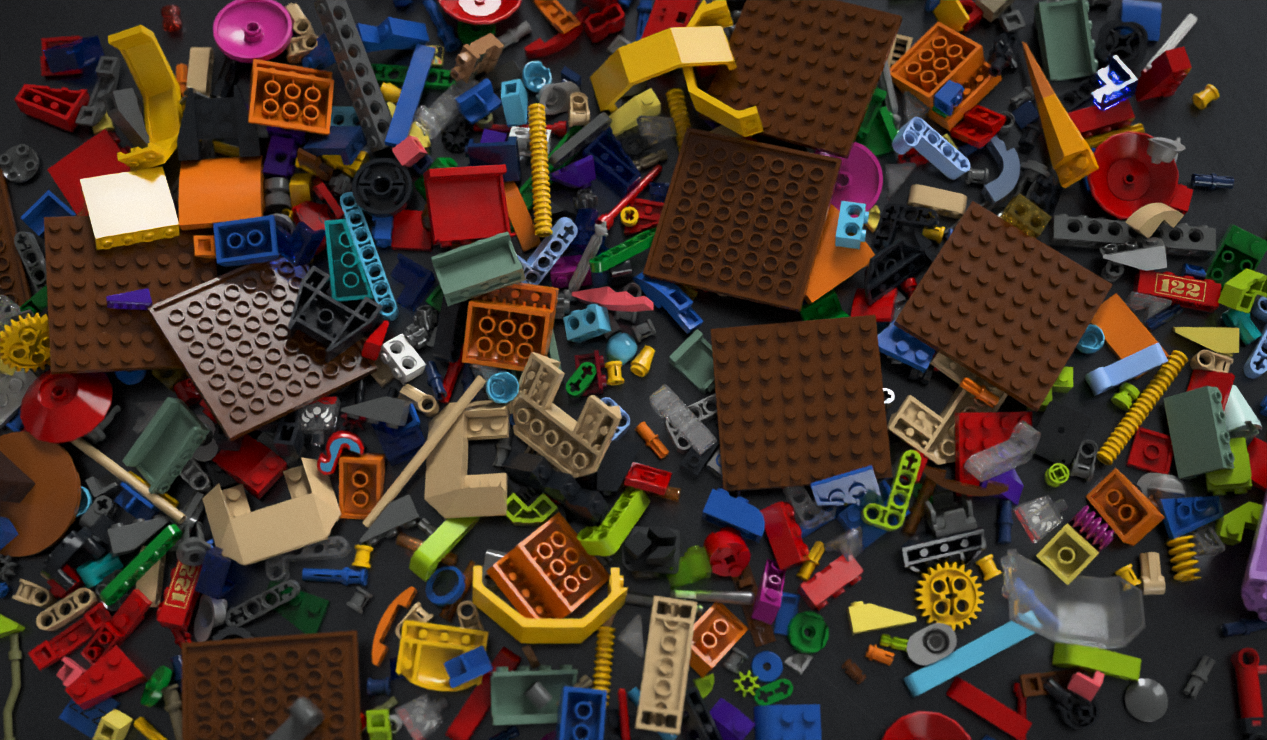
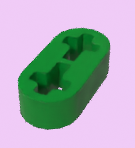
(577, 376)
(770, 688)

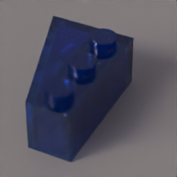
(613, 163)

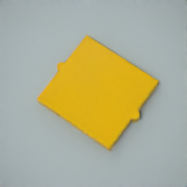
(951, 14)

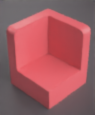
(409, 151)
(70, 671)
(1085, 686)

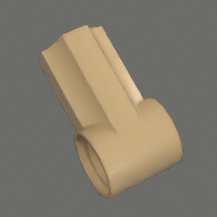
(298, 20)
(419, 400)
(1151, 576)

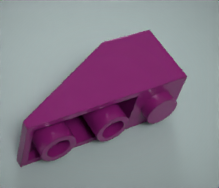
(769, 593)

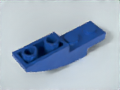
(672, 299)

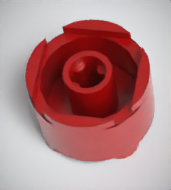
(727, 552)

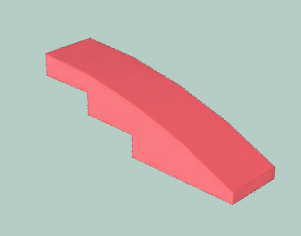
(614, 300)

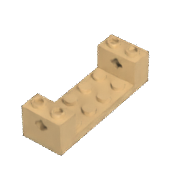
(666, 665)

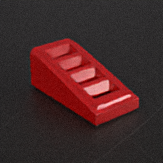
(374, 343)

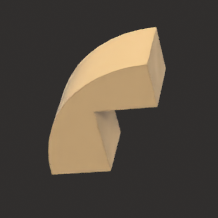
(1150, 216)

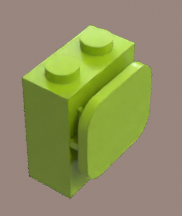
(1234, 479)

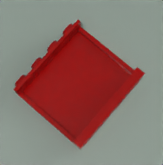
(90, 160)
(466, 204)

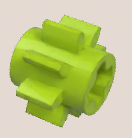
(752, 680)

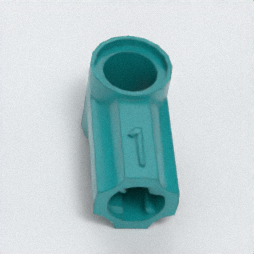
(1247, 330)
(95, 571)

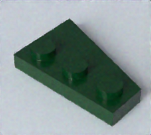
(304, 611)

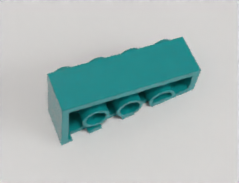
(345, 267)

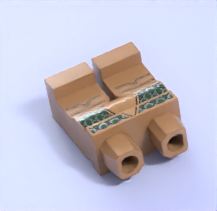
(477, 58)

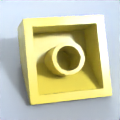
(1067, 554)

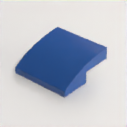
(1142, 12)

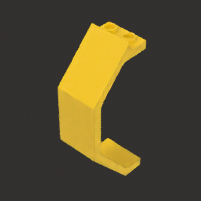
(657, 56)
(159, 93)
(743, 122)
(549, 630)

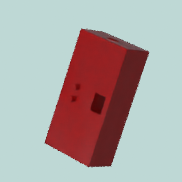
(670, 14)

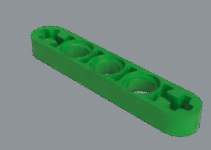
(402, 70)
(622, 251)
(141, 564)

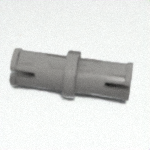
(515, 34)

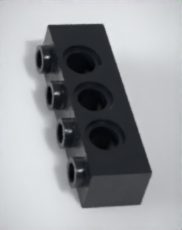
(696, 718)

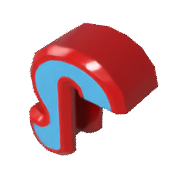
(336, 442)

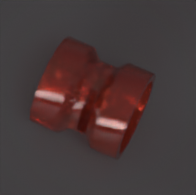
(171, 18)

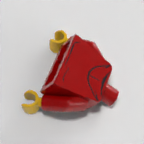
(314, 216)

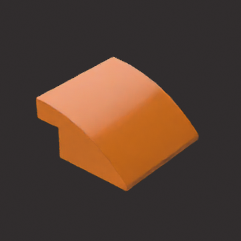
(936, 59)
(290, 97)
(220, 191)
(832, 262)
(510, 325)
(548, 572)

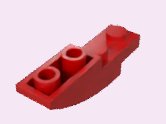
(118, 628)

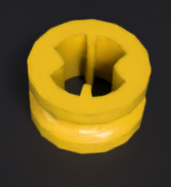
(629, 223)

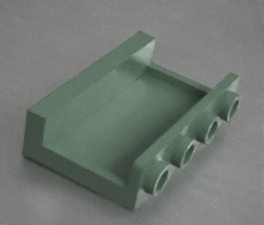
(1065, 39)
(478, 268)
(1198, 432)
(166, 444)
(508, 698)

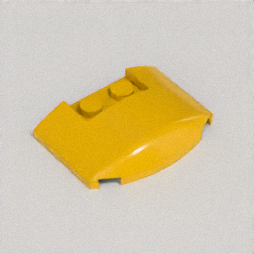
(428, 646)

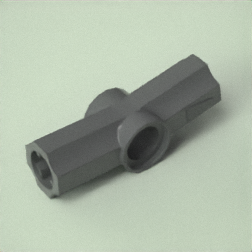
(193, 510)

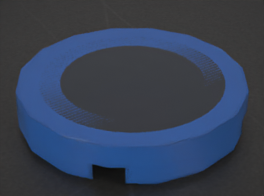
(445, 586)

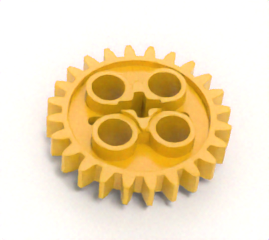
(26, 343)
(968, 594)

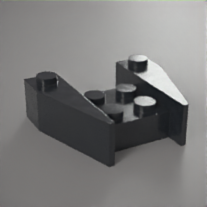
(216, 120)
(329, 319)
(287, 441)

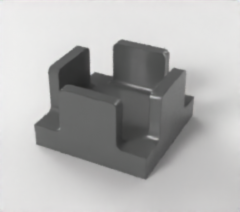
(949, 516)

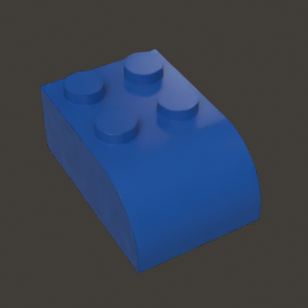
(246, 241)
(734, 513)
(851, 517)
(581, 714)
(787, 722)

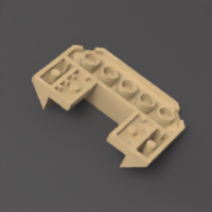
(936, 433)
(564, 442)
(446, 480)
(277, 528)

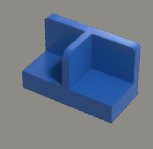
(478, 102)
(136, 504)
(468, 666)

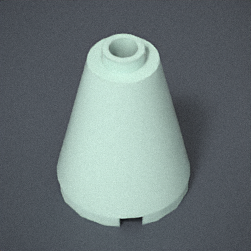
(1240, 417)

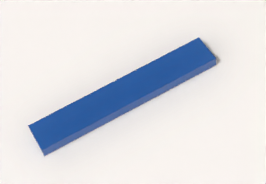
(410, 94)

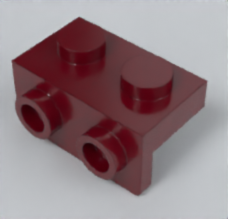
(600, 381)

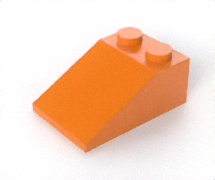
(360, 483)
(1124, 507)
(714, 637)

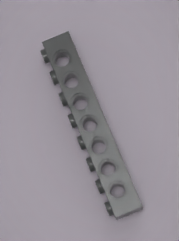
(355, 71)
(1060, 235)

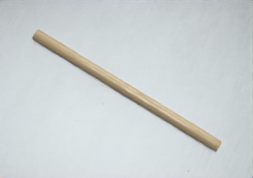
(425, 450)
(130, 480)

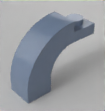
(1009, 167)

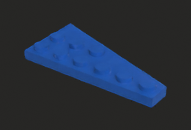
(905, 347)

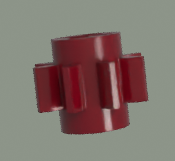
(353, 424)

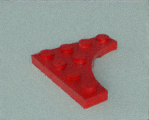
(979, 432)

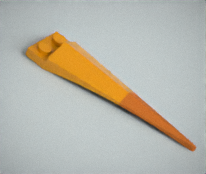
(1067, 147)

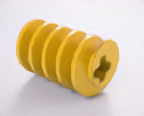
(1183, 559)

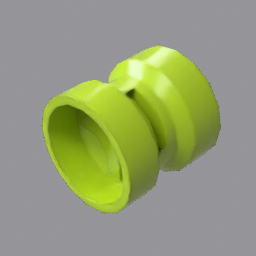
(1125, 396)
(1053, 477)

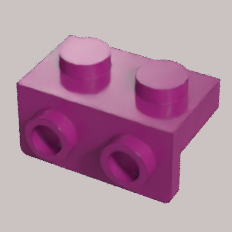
(564, 269)

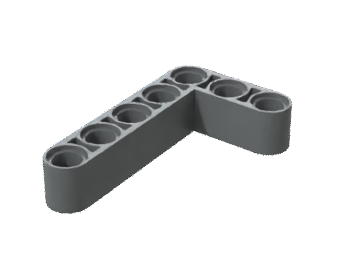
(303, 720)

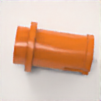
(880, 655)

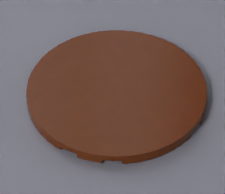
(50, 504)

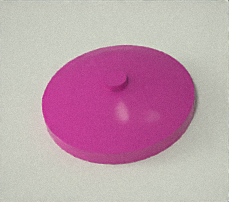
(252, 30)
(858, 179)

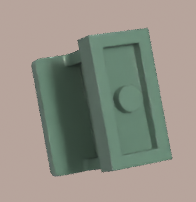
(695, 362)

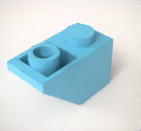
(514, 102)

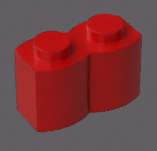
(605, 22)

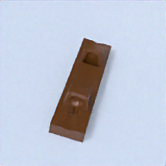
(760, 631)

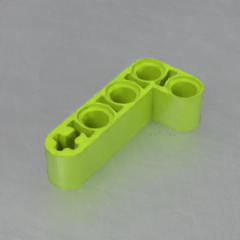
(896, 489)
(617, 524)
(439, 544)
(1095, 659)

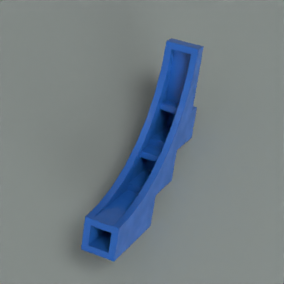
(390, 34)

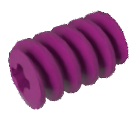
(1093, 528)

